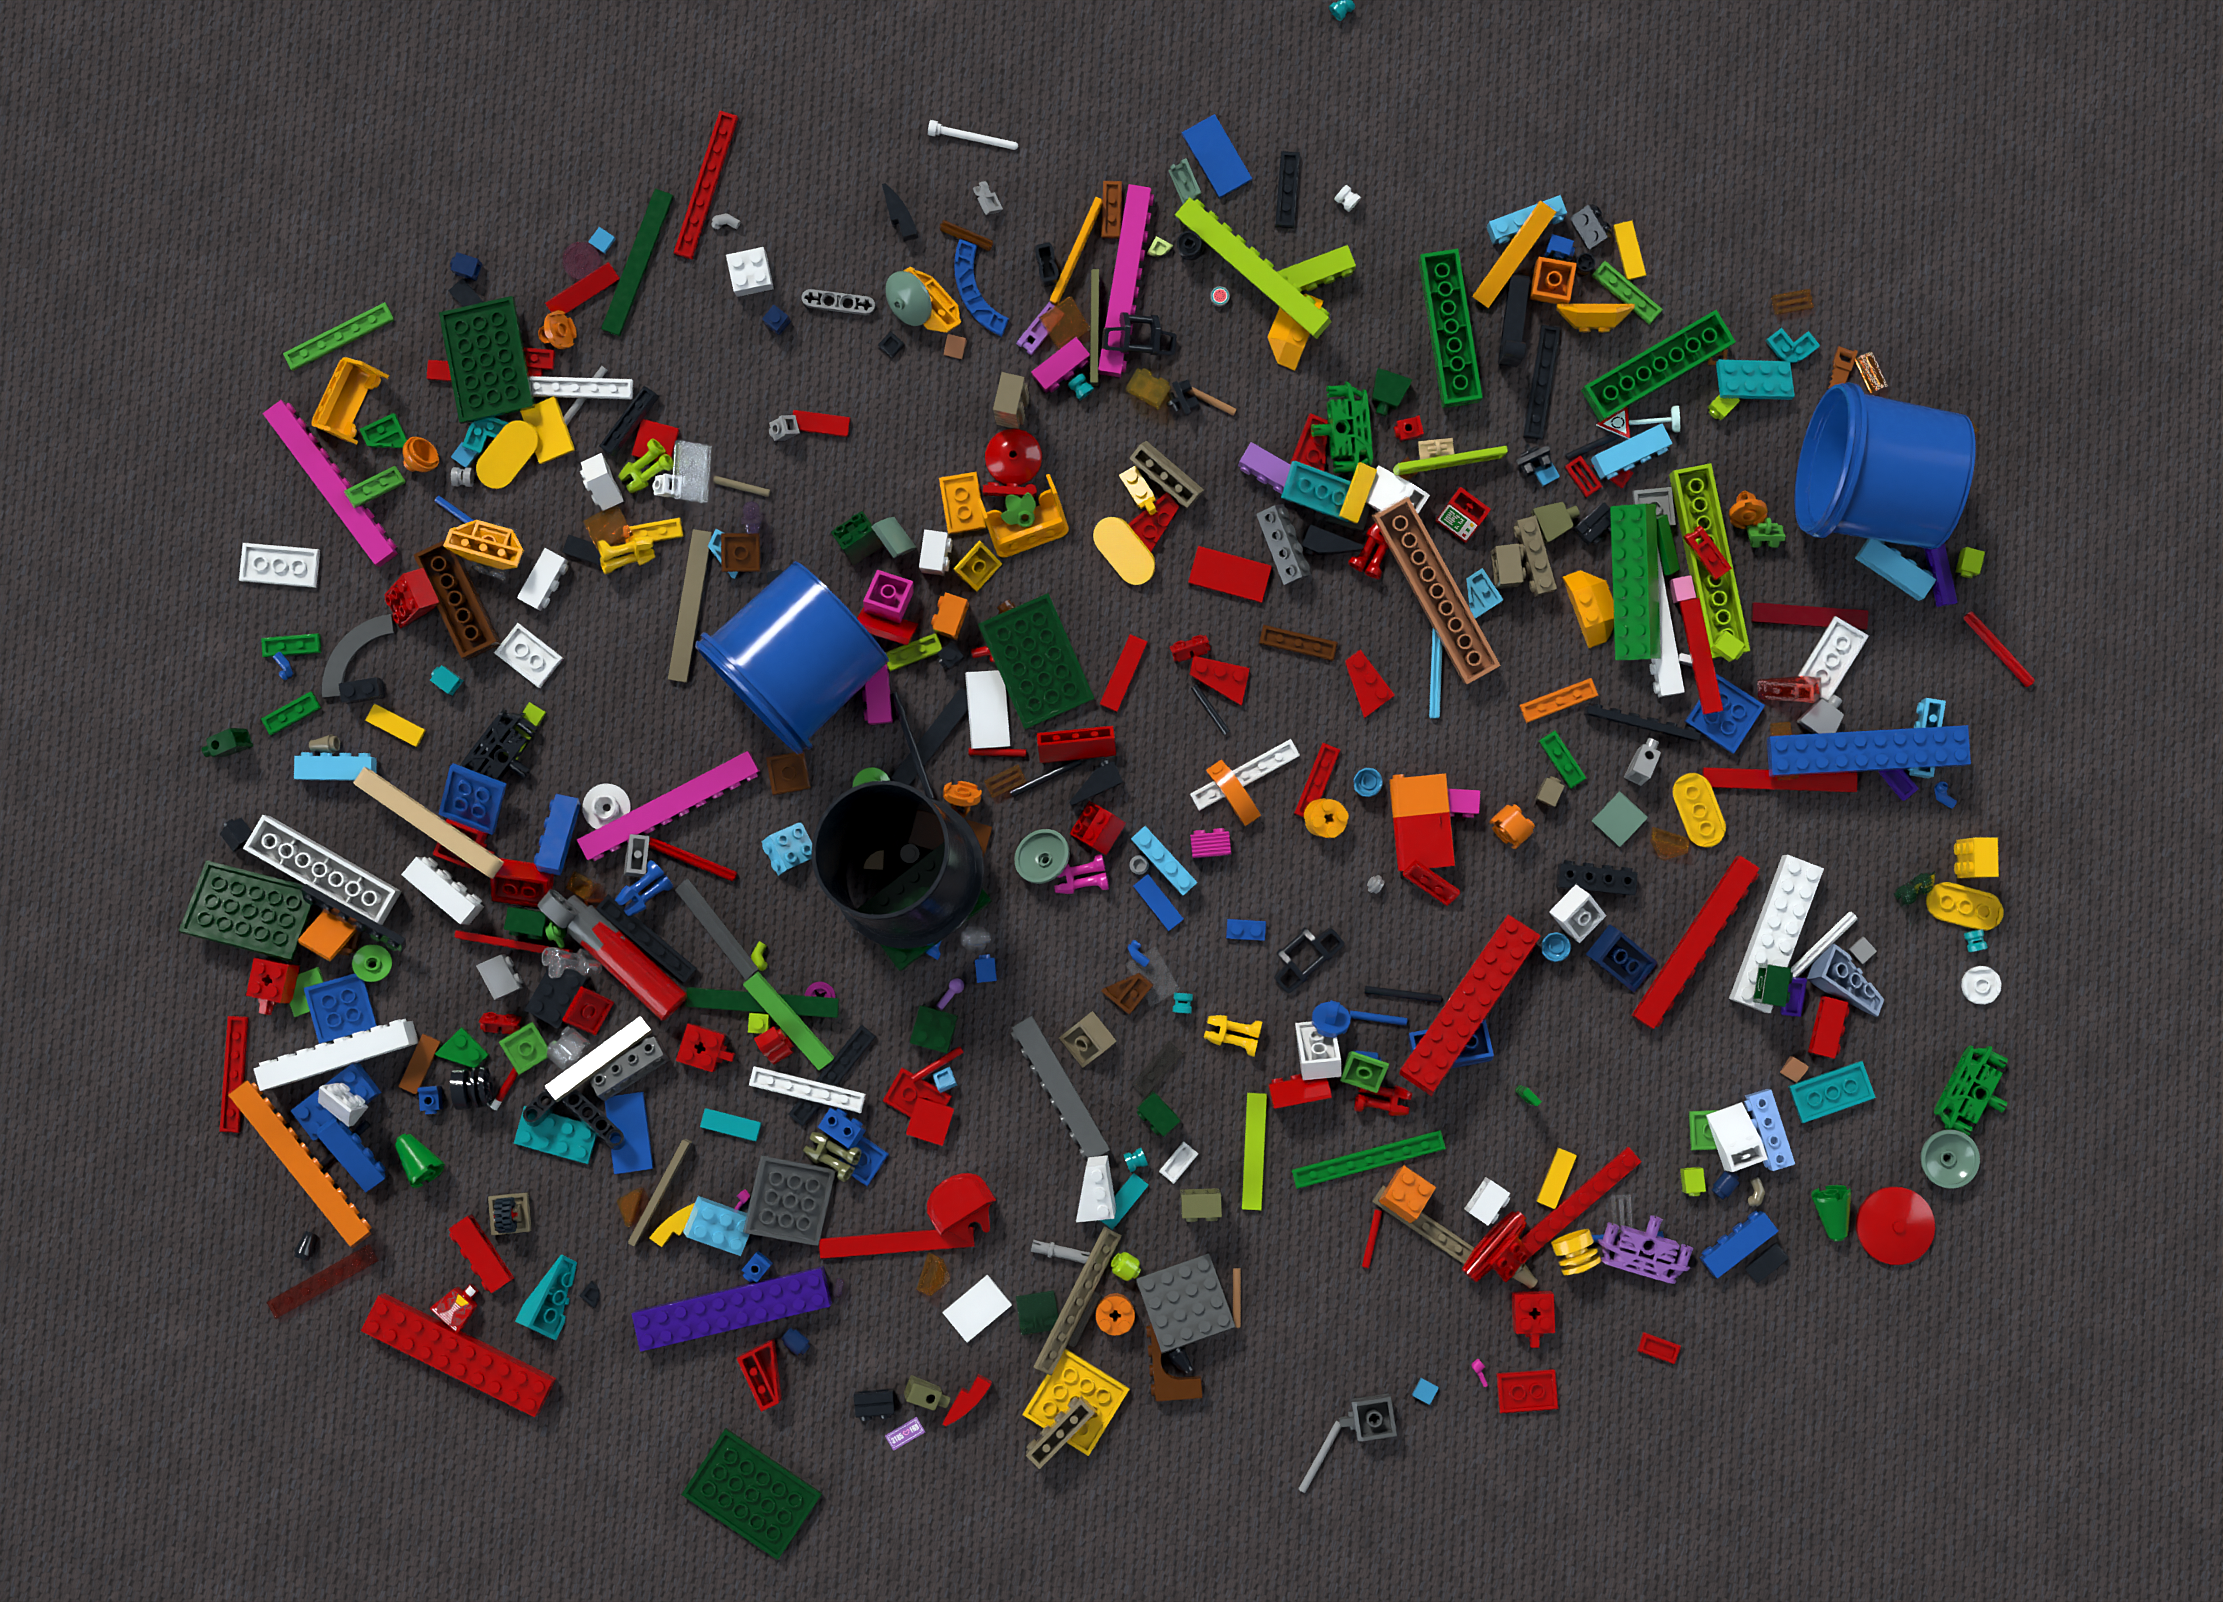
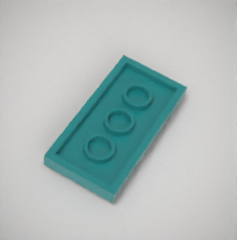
(1755, 379)
(1316, 489)
(1831, 1092)
(558, 1137)

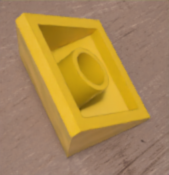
(977, 566)

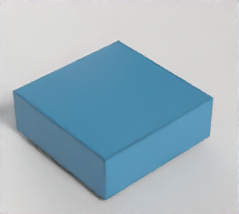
(602, 240)
(464, 456)
(1546, 476)
(944, 1079)
(1425, 1391)

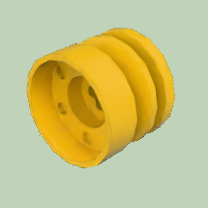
(1577, 1256)

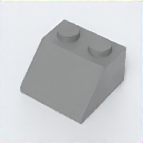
(500, 976)

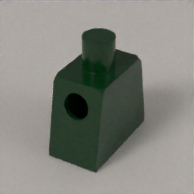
(1388, 390)
(227, 743)

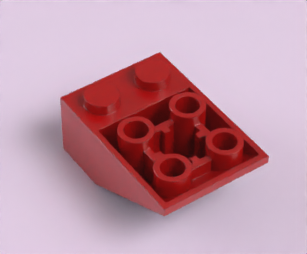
(411, 597)

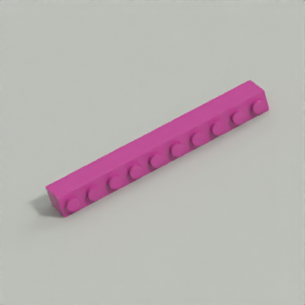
(1126, 273)
(329, 482)
(668, 805)

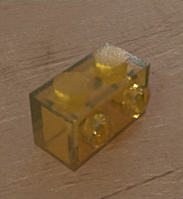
(1148, 388)

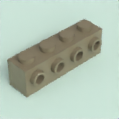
(1166, 474)
(1535, 556)
(1057, 1434)

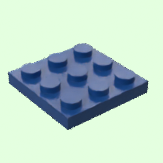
(1733, 723)
(472, 799)
(340, 1008)

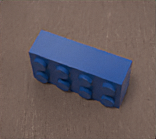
(1476, 1051)
(313, 1114)

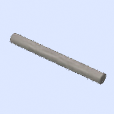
(579, 401)
(1320, 1457)

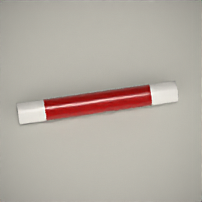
(504, 1089)

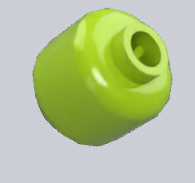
(1125, 1266)

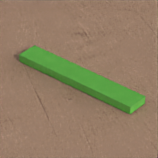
(338, 336)
(788, 1020)

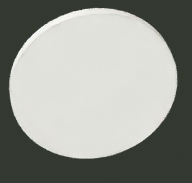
(602, 795)

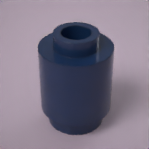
(1725, 1185)
(795, 1341)

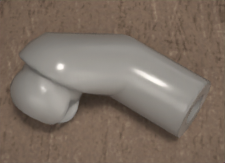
(722, 219)

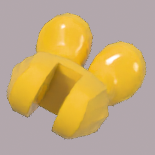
(639, 546)
(1249, 1029)

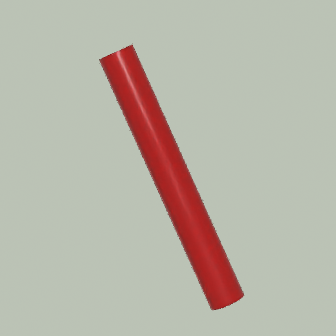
(998, 752)
(937, 1064)
(1372, 1238)

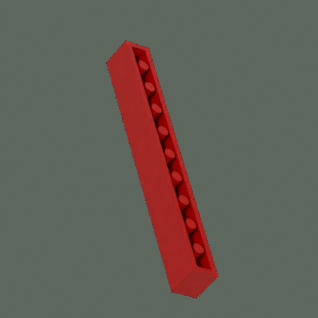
(1695, 942)

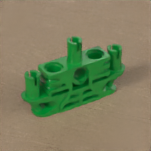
(1355, 420)
(1960, 1095)

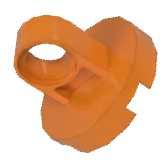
(558, 329)
(1747, 511)
(962, 794)

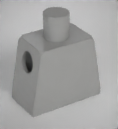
(1822, 716)
(1643, 762)

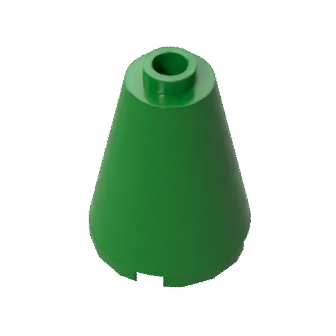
(417, 1160)
(1834, 1210)

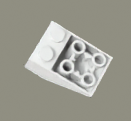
(1390, 488)
(342, 1103)
(1736, 1138)

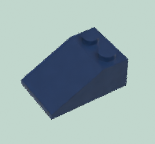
(1621, 958)

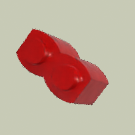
(774, 1045)

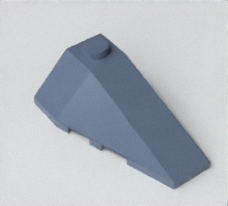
(1839, 977)

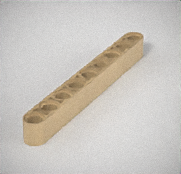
(428, 822)

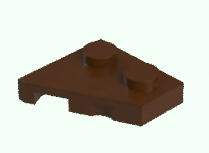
(1129, 991)

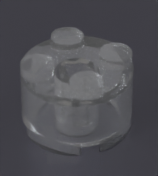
(567, 1049)

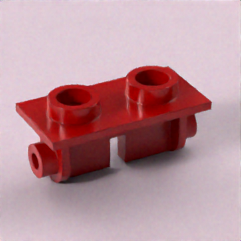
(1197, 645)
(491, 1022)

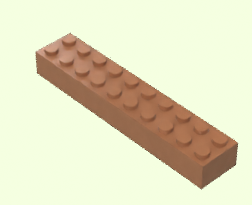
(1436, 590)

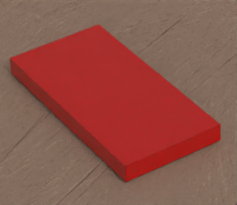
(1229, 574)

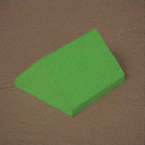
(1364, 1071)

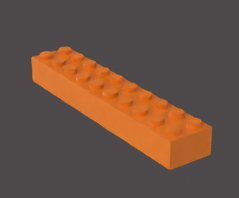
(301, 1166)

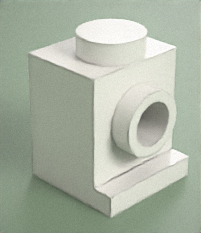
(662, 484)

